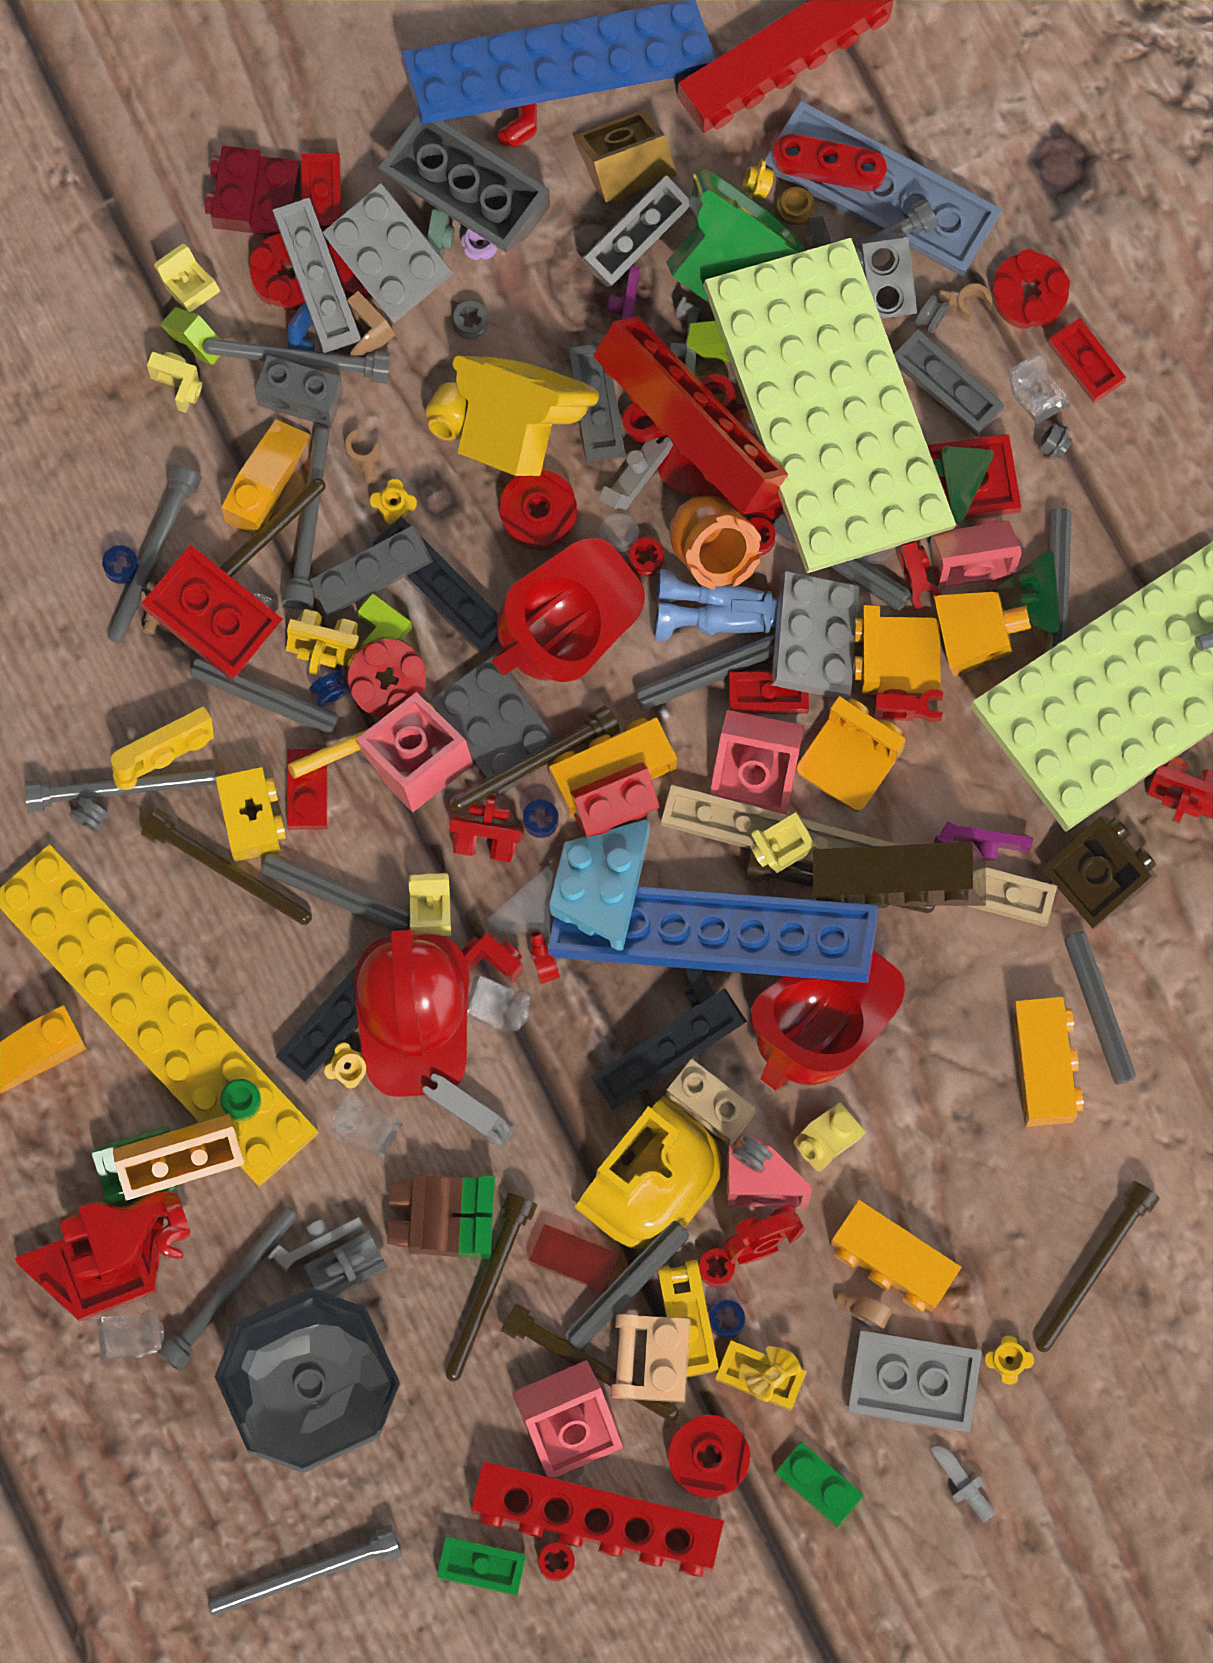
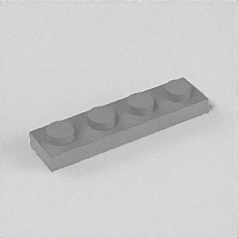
(316, 275)

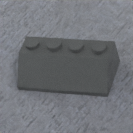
(467, 182)

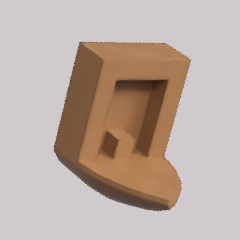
(370, 318)

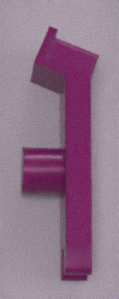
(626, 304)
(988, 840)

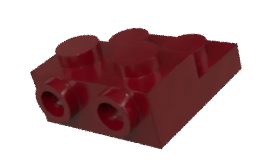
(249, 190)

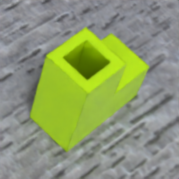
(191, 331)
(707, 341)
(383, 620)

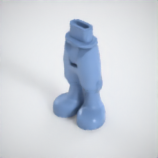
(725, 609)

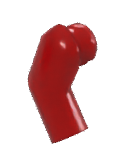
(520, 129)

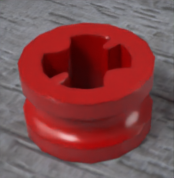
(765, 525)
(649, 567)
(704, 1267)
(554, 1549)

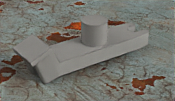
(689, 314)
(640, 469)
(469, 1111)
(321, 1241)

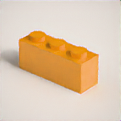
(608, 755)
(1046, 1061)
(177, 1157)
(894, 1258)

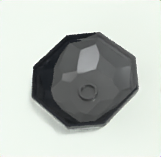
(307, 1380)

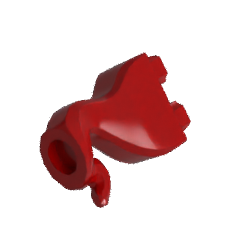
(121, 1233)

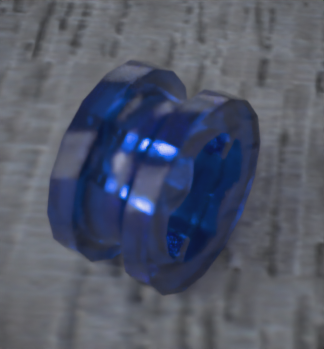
(113, 555)
(329, 689)
(532, 826)
(739, 1315)

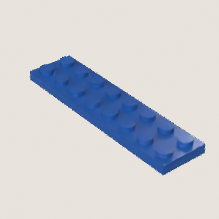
(557, 61)
(735, 935)

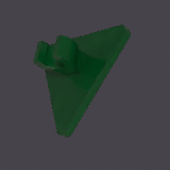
(963, 473)
(1037, 590)

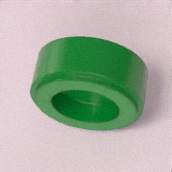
(240, 1099)

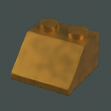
(625, 155)

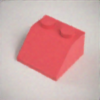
(975, 553)
(415, 751)
(757, 761)
(773, 1188)
(567, 1420)

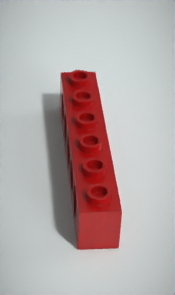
(498, 1481)

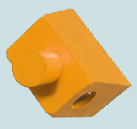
(977, 628)

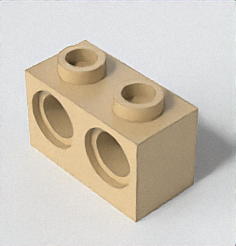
(711, 1103)

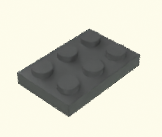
(493, 720)

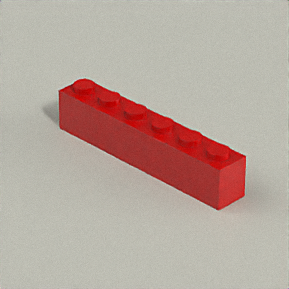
(776, 57)
(690, 415)

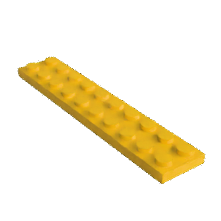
(148, 1008)

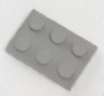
(387, 253)
(815, 635)
(914, 1381)

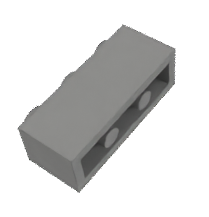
(636, 231)

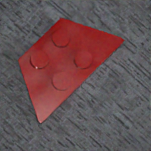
(84, 1299)

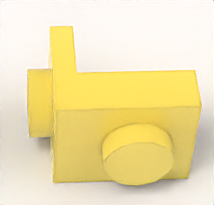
(185, 278)
(176, 372)
(783, 843)
(430, 904)
(828, 1136)

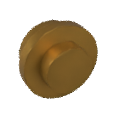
(795, 205)

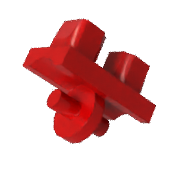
(1182, 791)
(504, 836)

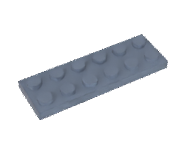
(961, 215)

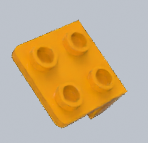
(897, 653)
(851, 754)

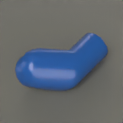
(298, 328)

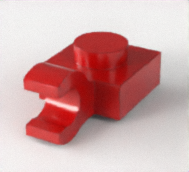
(913, 564)
(899, 706)

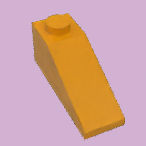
(264, 477)
(38, 1048)

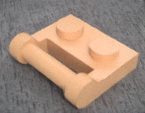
(665, 1358)

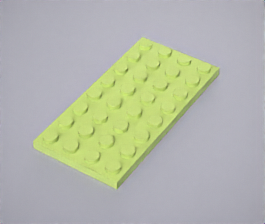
(829, 404)
(1111, 696)

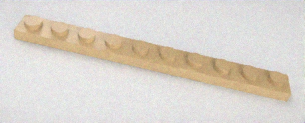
(735, 821)

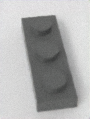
(948, 383)
(601, 422)
(371, 570)

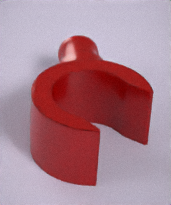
(544, 963)

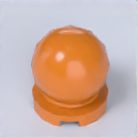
(714, 541)

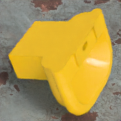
(514, 410)
(665, 1182)

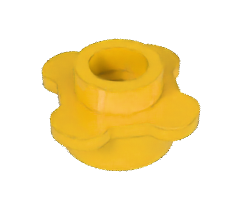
(758, 180)
(393, 491)
(335, 1069)
(1021, 1360)

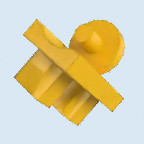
(321, 644)

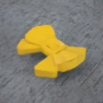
(762, 1384)

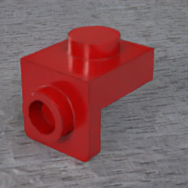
(502, 957)

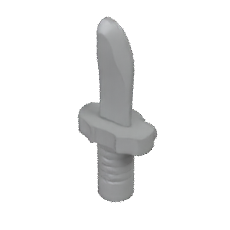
(968, 1489)

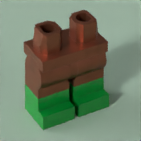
(434, 1209)

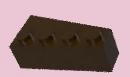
(901, 875)

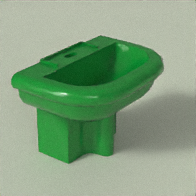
(728, 235)

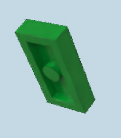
(819, 1484)
(481, 1566)

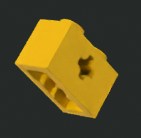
(244, 791)

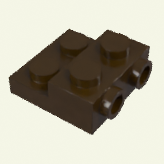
(1100, 870)

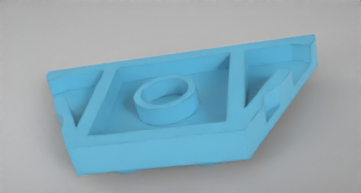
(600, 881)

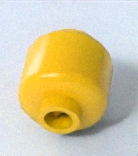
(447, 412)

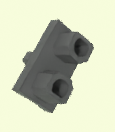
(346, 1266)

